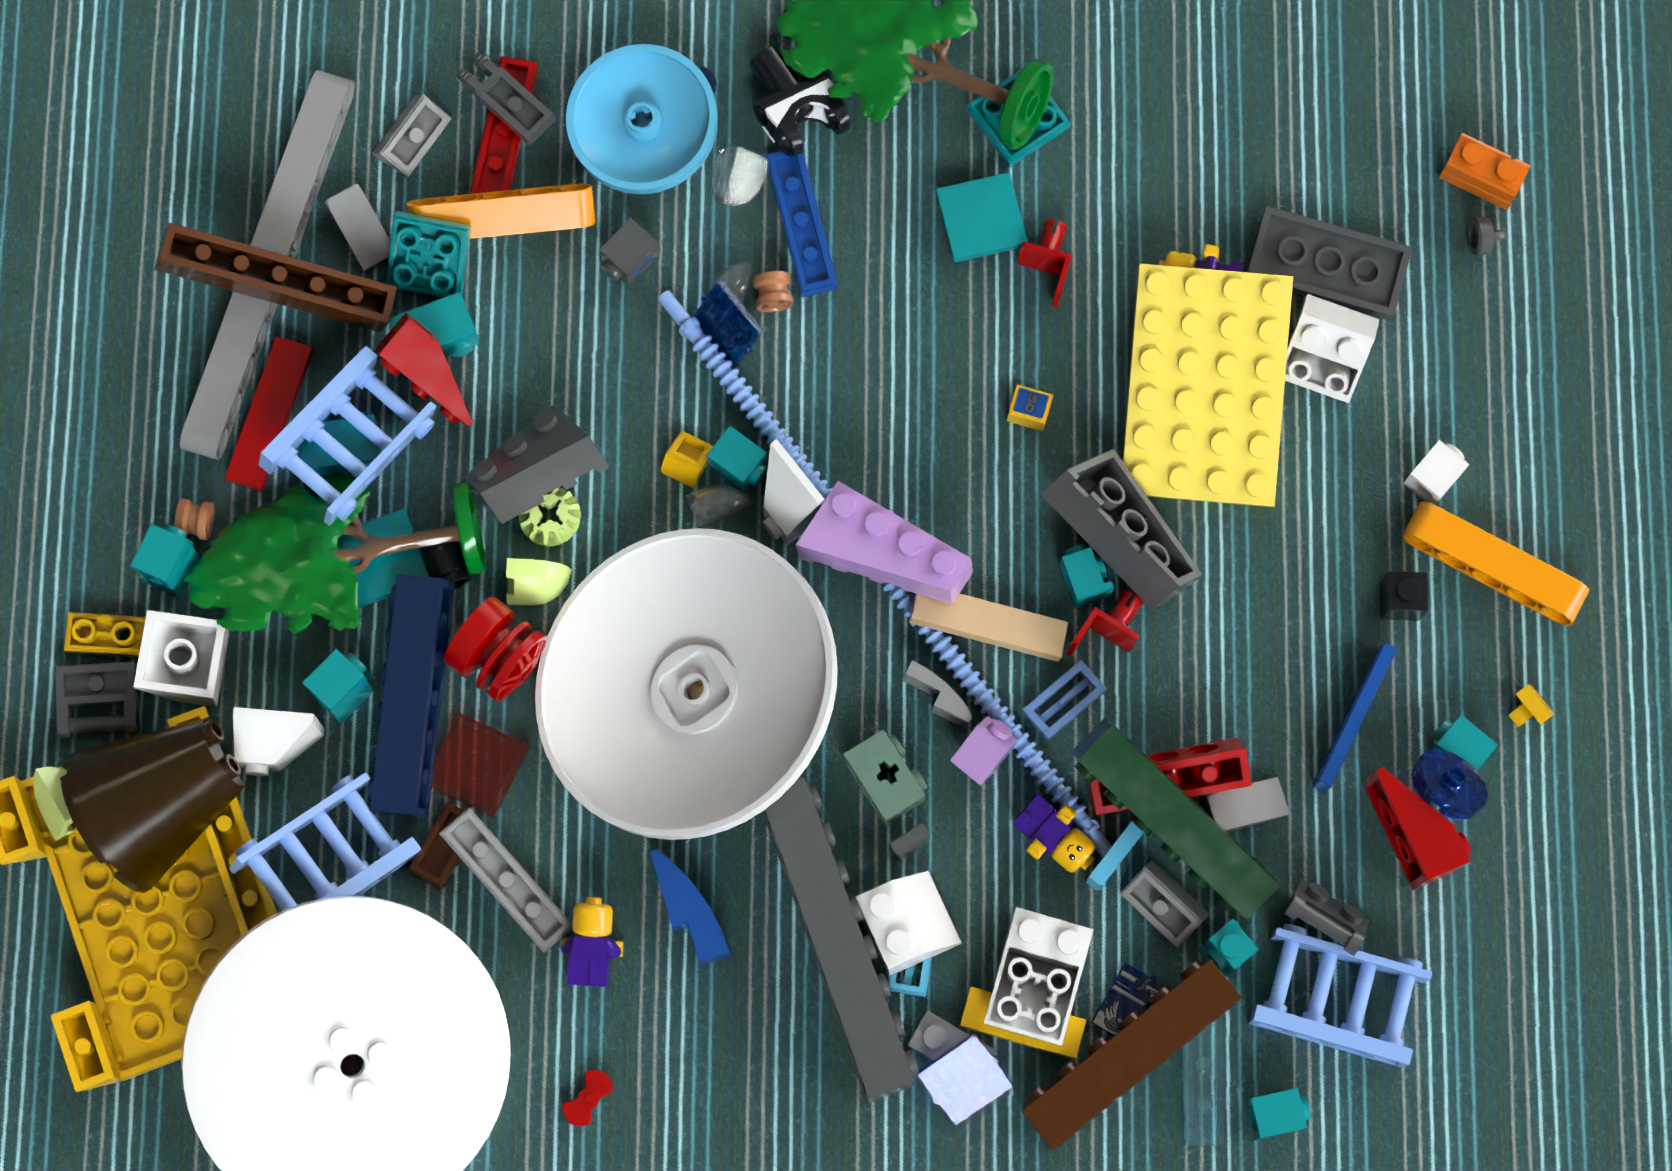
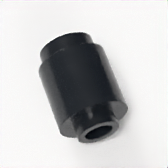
(446, 562)

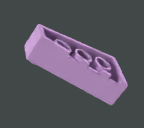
(875, 543)

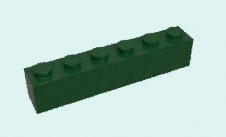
(1175, 818)

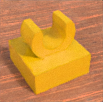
(1532, 706)

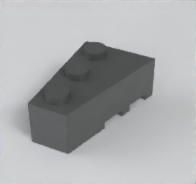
(532, 464)

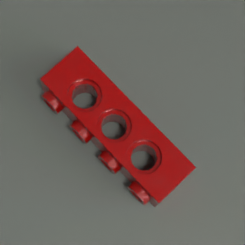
(1194, 769)

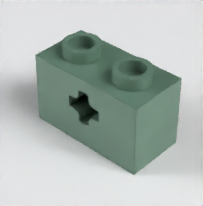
(865, 766)

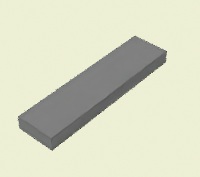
(506, 880)

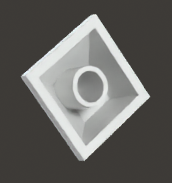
(789, 497)
(272, 738)

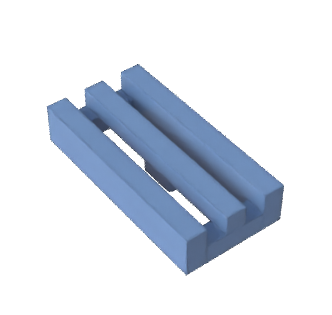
(1039, 722)

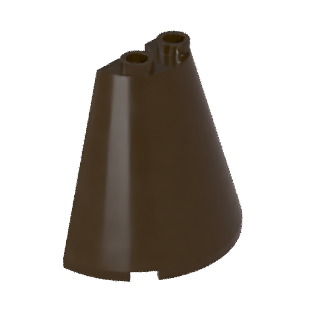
(149, 797)

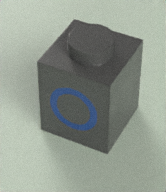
(628, 253)

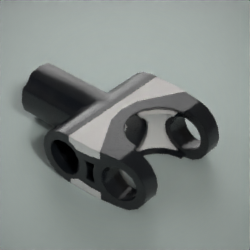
(793, 101)

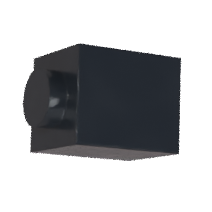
(1403, 596)

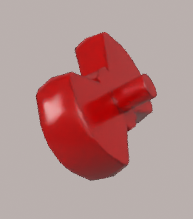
(596, 1086)

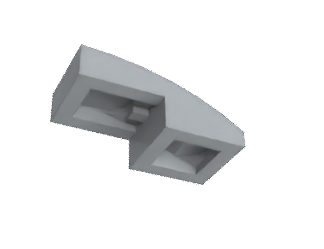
(948, 703)

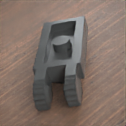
(508, 100)

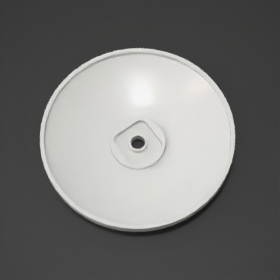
(633, 645)
(336, 984)

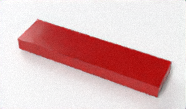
(499, 143)
(269, 410)

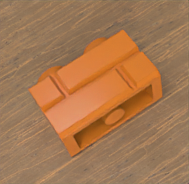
(1484, 171)

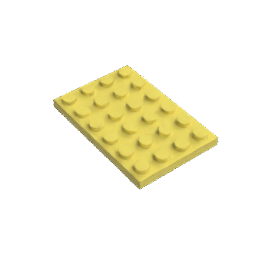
(1207, 384)

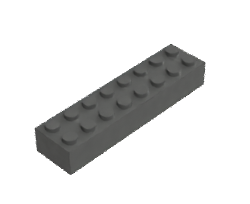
(837, 943)

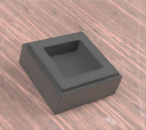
(909, 842)

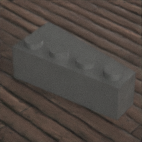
(1123, 527)

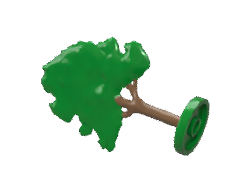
(875, 50)
(291, 560)

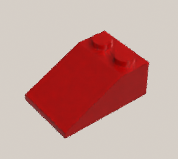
(1417, 832)

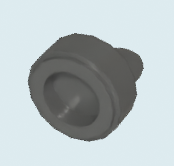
(1482, 235)

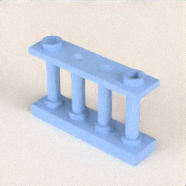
(335, 399)
(360, 874)
(1312, 1024)

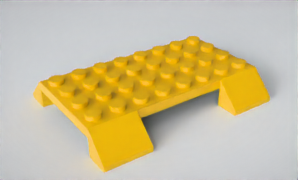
(137, 948)

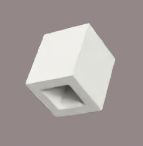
(1437, 472)

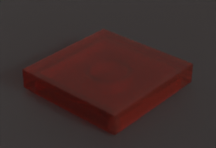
(478, 765)

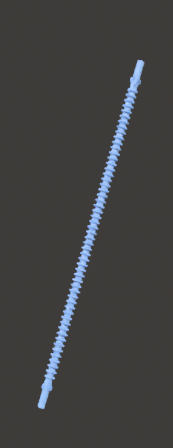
(691, 330)

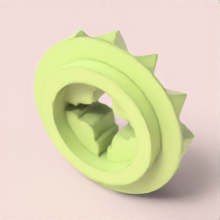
(552, 532)

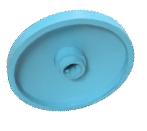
(642, 119)

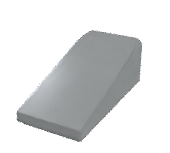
(359, 226)
(1247, 805)

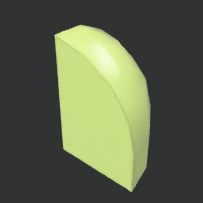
(535, 581)
(51, 800)

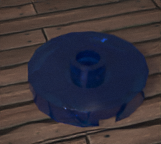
(1449, 784)

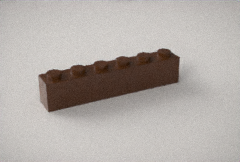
(275, 277)
(1131, 1054)

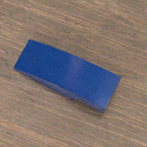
(689, 910)

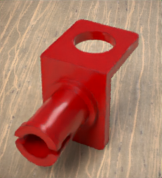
(1047, 255)
(1114, 625)

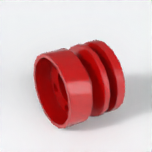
(489, 644)

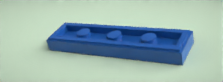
(801, 223)
(1354, 717)

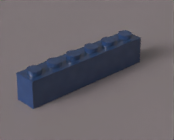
(411, 696)

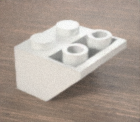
(1329, 348)

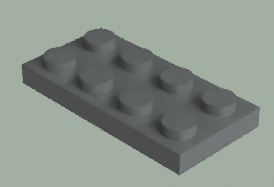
(1331, 262)

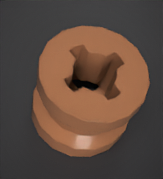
(773, 291)
(195, 518)

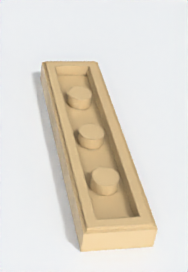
(992, 624)

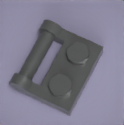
(95, 687)
(1337, 920)

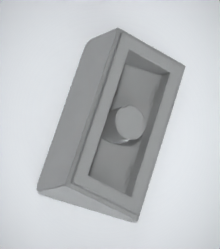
(412, 135)
(1164, 903)

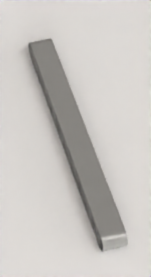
(278, 231)

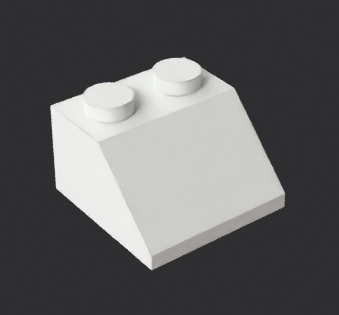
(182, 658)
(907, 921)

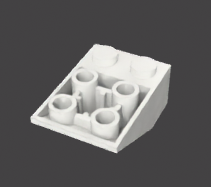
(1038, 976)

